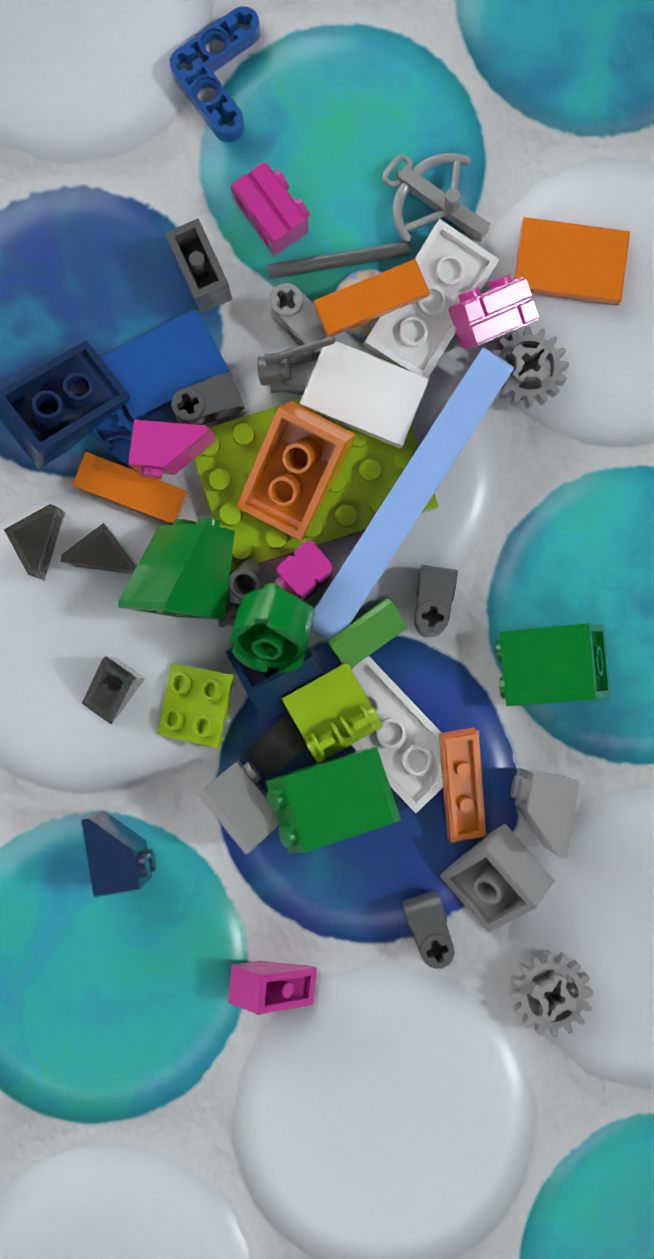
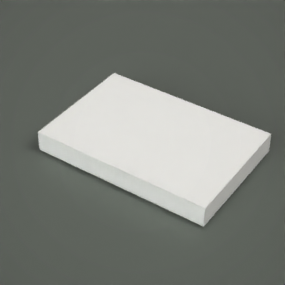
(364, 393)

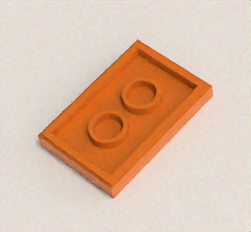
(572, 260)

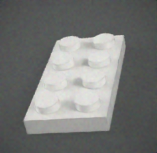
(421, 331)
(405, 742)

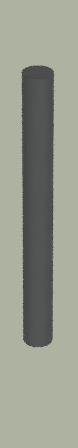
(338, 259)

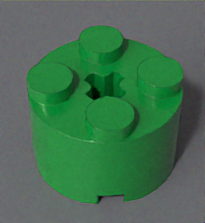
(272, 629)

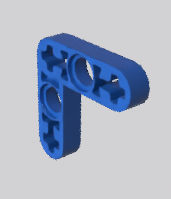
(203, 73)

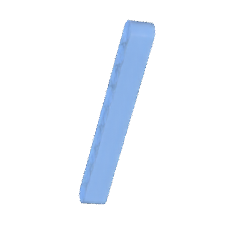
(410, 494)

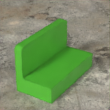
(367, 633)

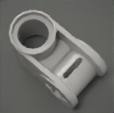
(300, 321)

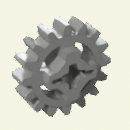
(539, 376)
(548, 1008)

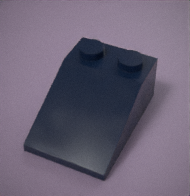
(60, 403)

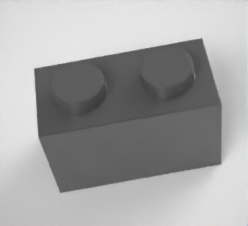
(199, 266)

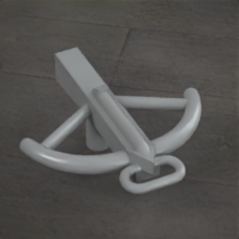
(444, 204)

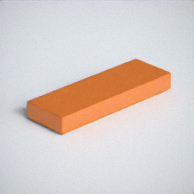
(371, 298)
(129, 488)
(462, 784)

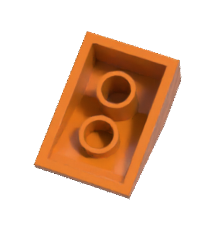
(295, 469)

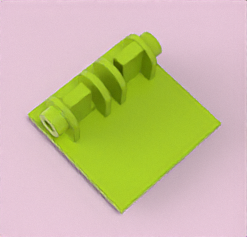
(196, 705)
(332, 712)

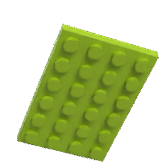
(347, 509)

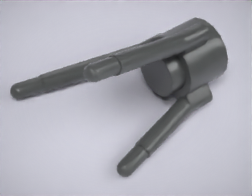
(276, 368)

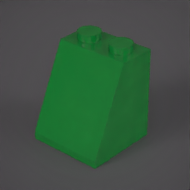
(183, 571)
(553, 664)
(332, 800)

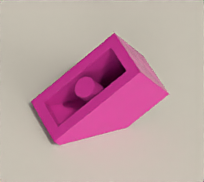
(166, 446)
(271, 986)

